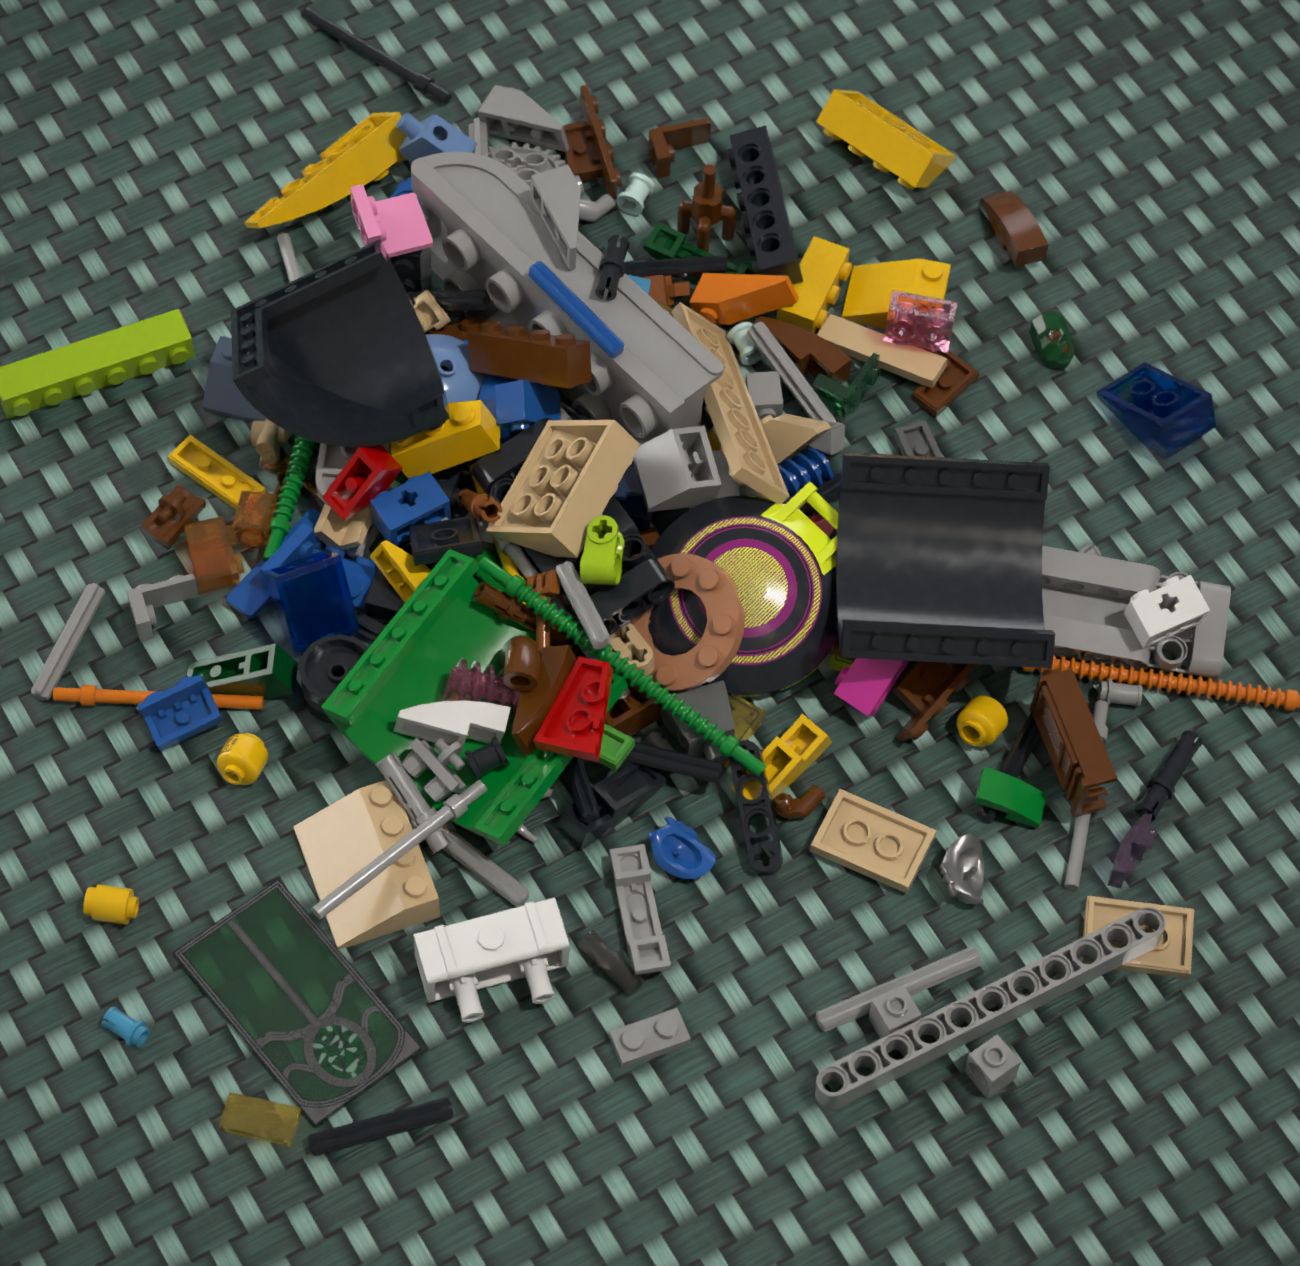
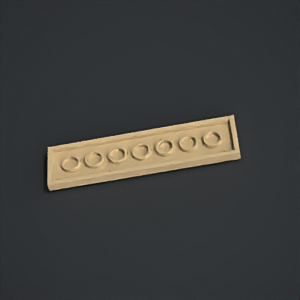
(734, 413)

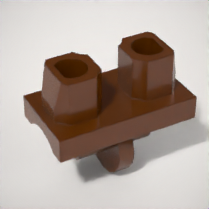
(172, 513)

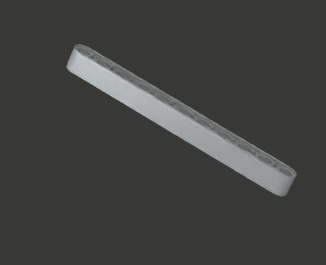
(982, 1021)

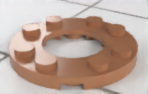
(722, 631)

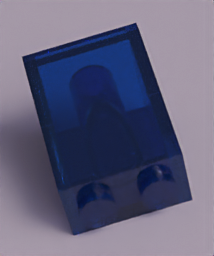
(312, 599)

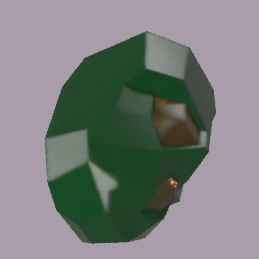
(1052, 339)

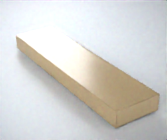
(901, 360)

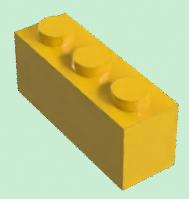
(822, 272)

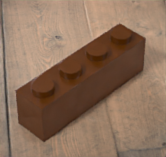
(529, 355)

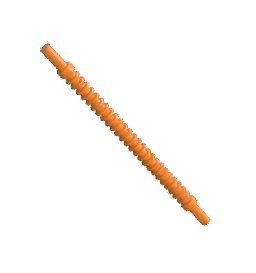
(1289, 699)

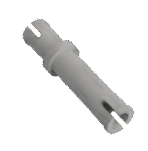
(411, 799)

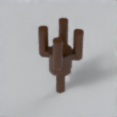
(706, 210)

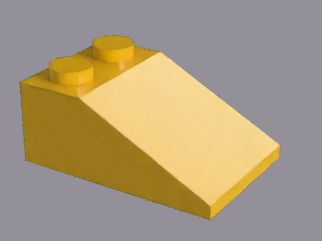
(873, 286)

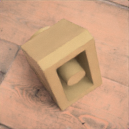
(791, 434)

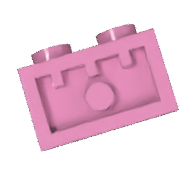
(393, 220)

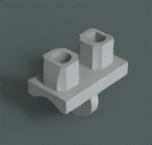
(425, 756)

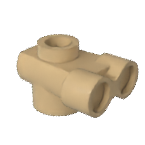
(429, 312)
(267, 441)

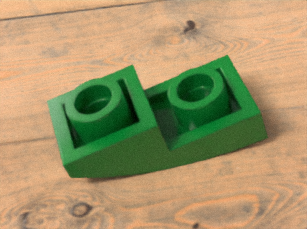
(1011, 795)

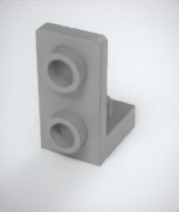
(150, 596)

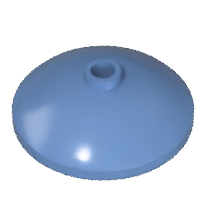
(459, 382)

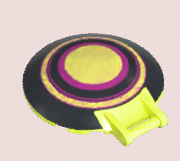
(782, 581)

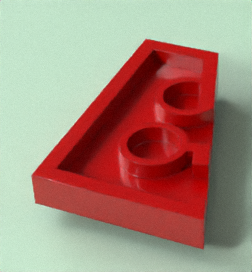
(579, 712)

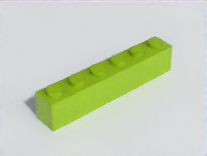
(94, 363)

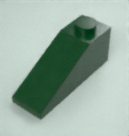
(251, 672)

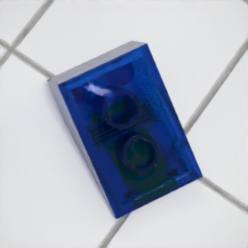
(1159, 408)

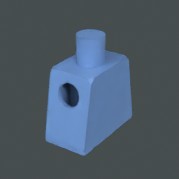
(431, 137)

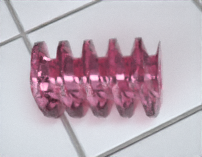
(480, 684)

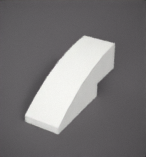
(454, 721)

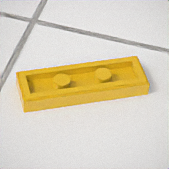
(212, 471)

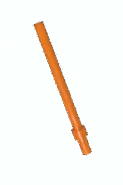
(89, 695)

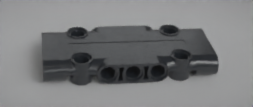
(642, 577)

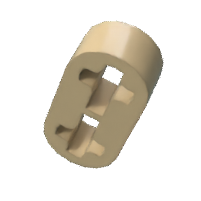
(634, 645)

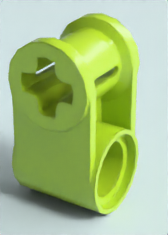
(602, 552)

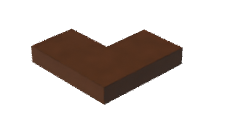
(952, 383)

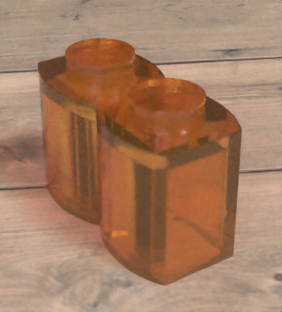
(212, 554)

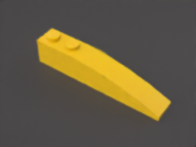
(350, 161)

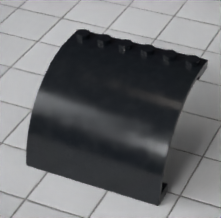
(941, 560)

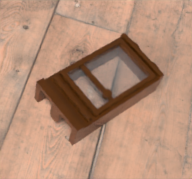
(1072, 741)

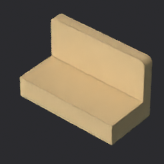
(340, 533)

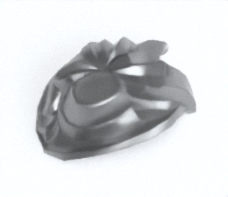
(964, 870)

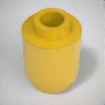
(111, 904)

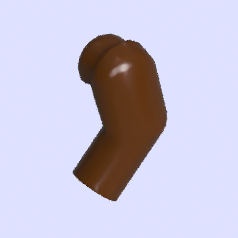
(798, 808)

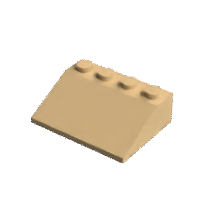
(564, 485)
(346, 840)

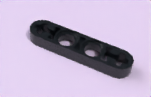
(752, 808)

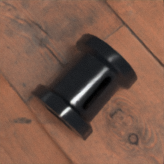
(487, 758)

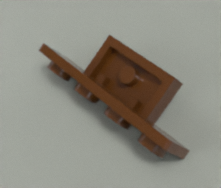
(587, 152)
(926, 692)

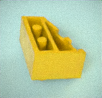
(463, 437)

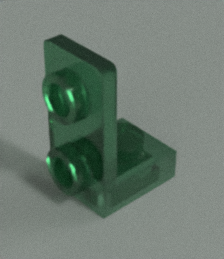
(842, 398)

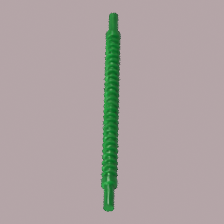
(280, 524)
(727, 745)

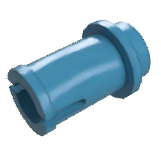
(132, 1031)

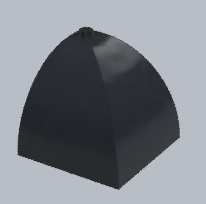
(340, 355)

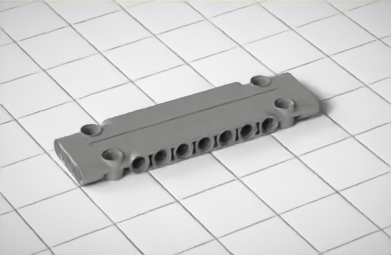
(1086, 609)

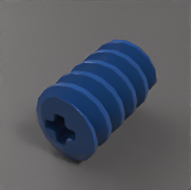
(805, 468)

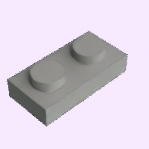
(649, 1038)

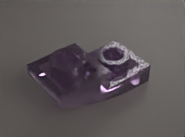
(1132, 849)

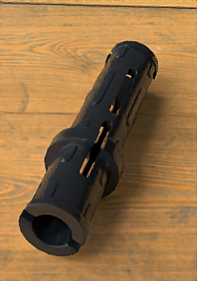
(1162, 786)

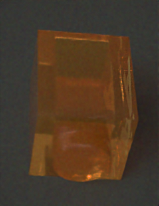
(254, 517)

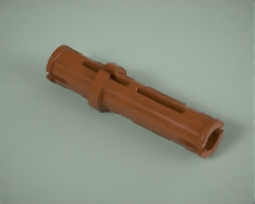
(479, 505)

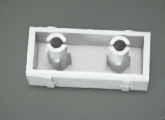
(492, 952)

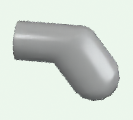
(592, 211)

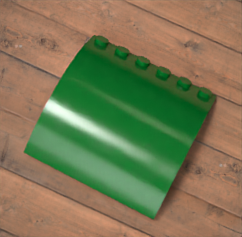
(411, 668)

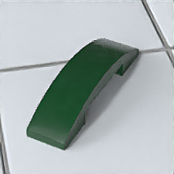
(670, 243)

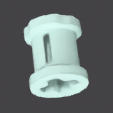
(635, 194)
(748, 350)

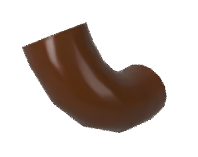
(520, 663)

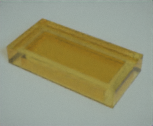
(260, 1119)

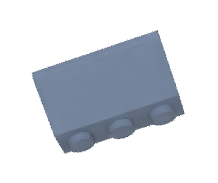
(221, 393)

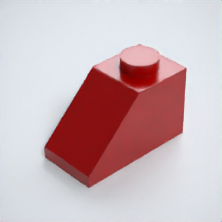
(361, 480)

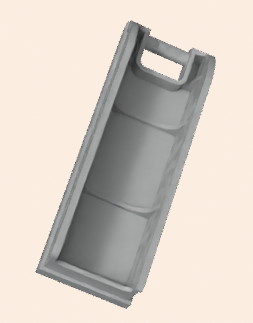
(489, 238)

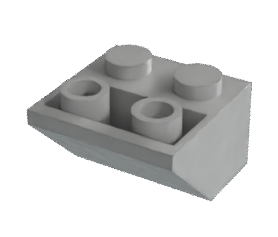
(677, 469)

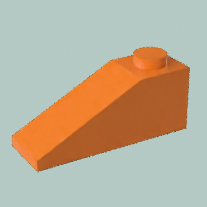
(737, 297)

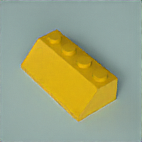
(884, 138)

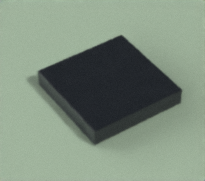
(434, 539)

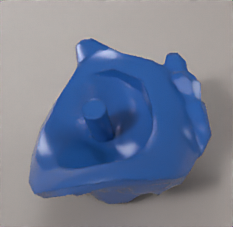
(680, 851)

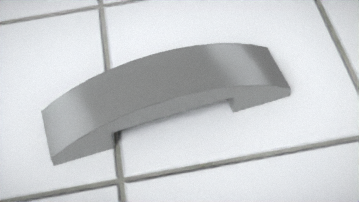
(639, 910)

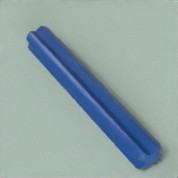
(576, 309)

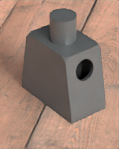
(713, 703)

